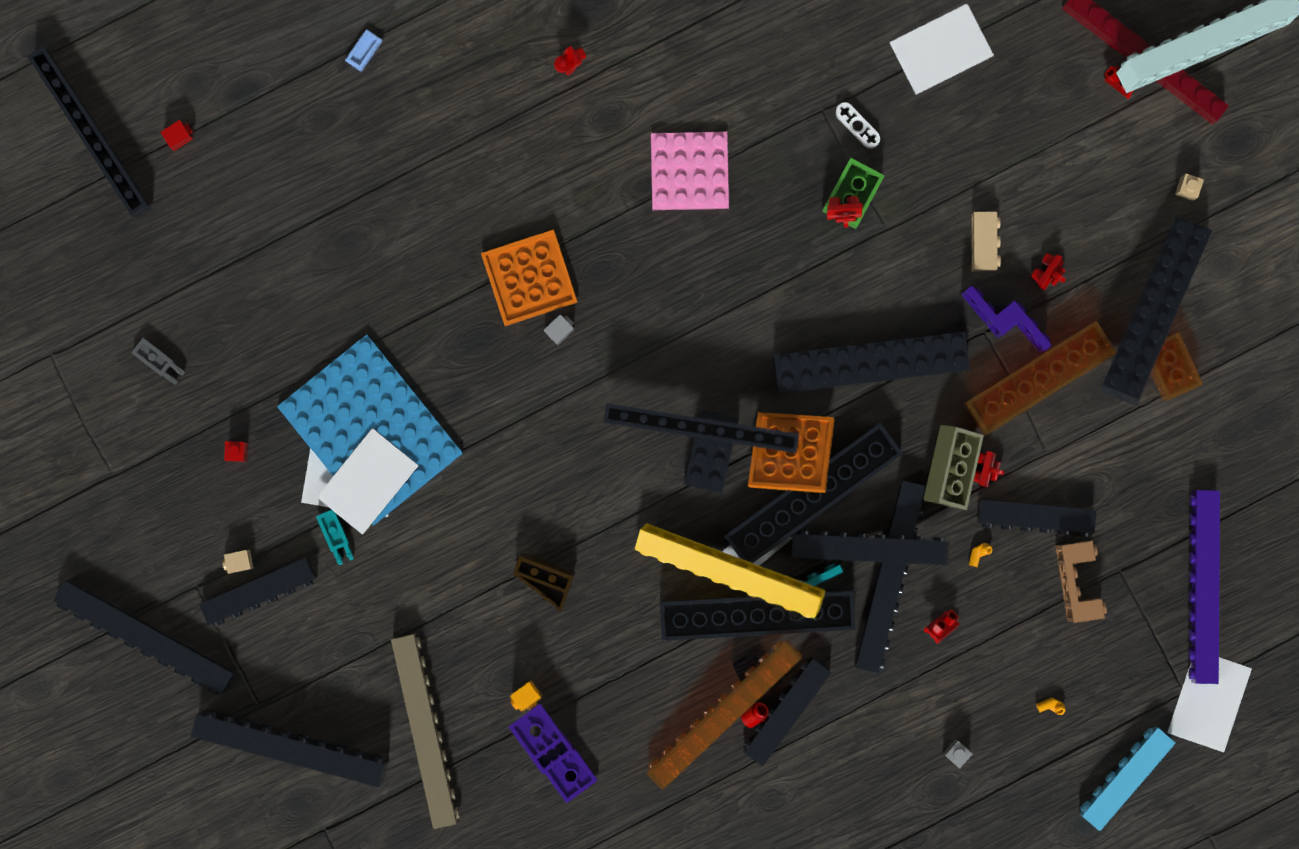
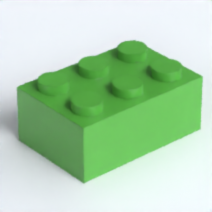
(856, 181)

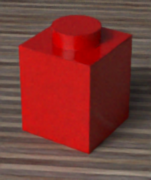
(177, 135)
(236, 451)

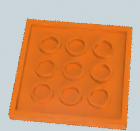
(529, 277)
(794, 471)

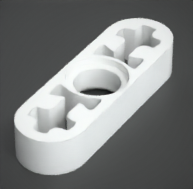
(870, 132)

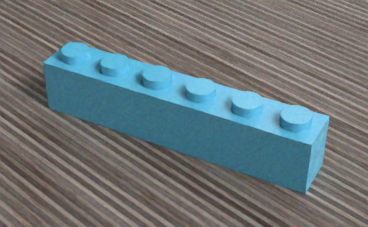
(1126, 778)

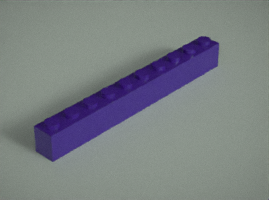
(1205, 586)

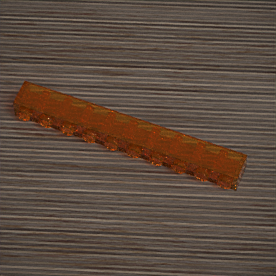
(724, 714)

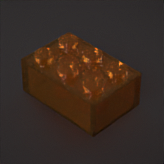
(1174, 369)

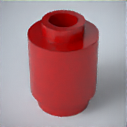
(754, 715)

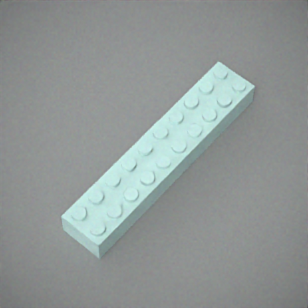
(1206, 42)

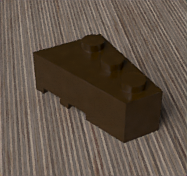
(545, 578)

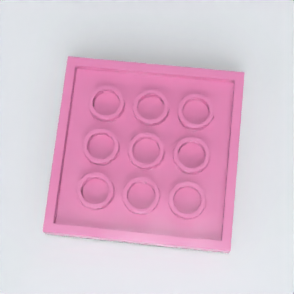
(689, 171)

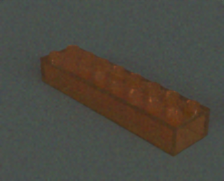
(1040, 378)

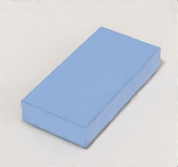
(363, 50)

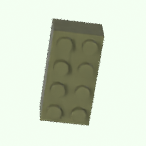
(953, 467)

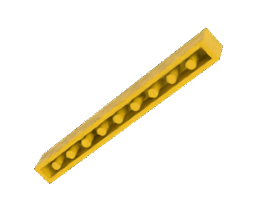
(730, 570)

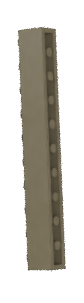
(424, 731)

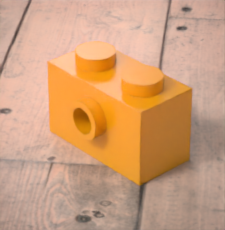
(525, 697)

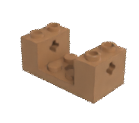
(1077, 609)

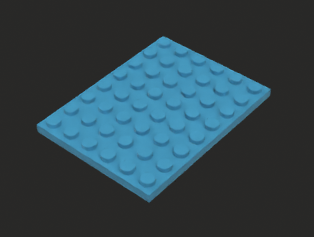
(366, 393)

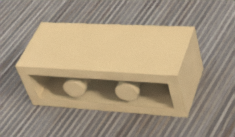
(985, 241)

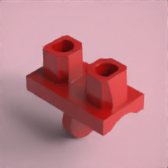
(569, 60)
(1113, 80)
(845, 212)
(1052, 274)
(988, 460)
(943, 626)

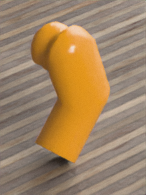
(979, 551)
(1052, 704)

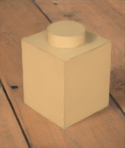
(1189, 187)
(237, 561)

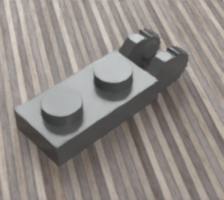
(156, 359)

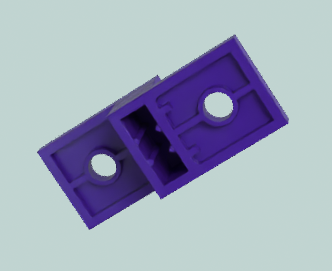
(1006, 319)
(553, 753)

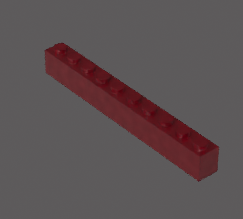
(1128, 43)

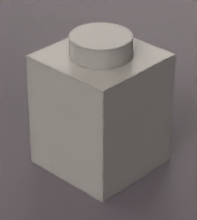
(559, 329)
(957, 753)

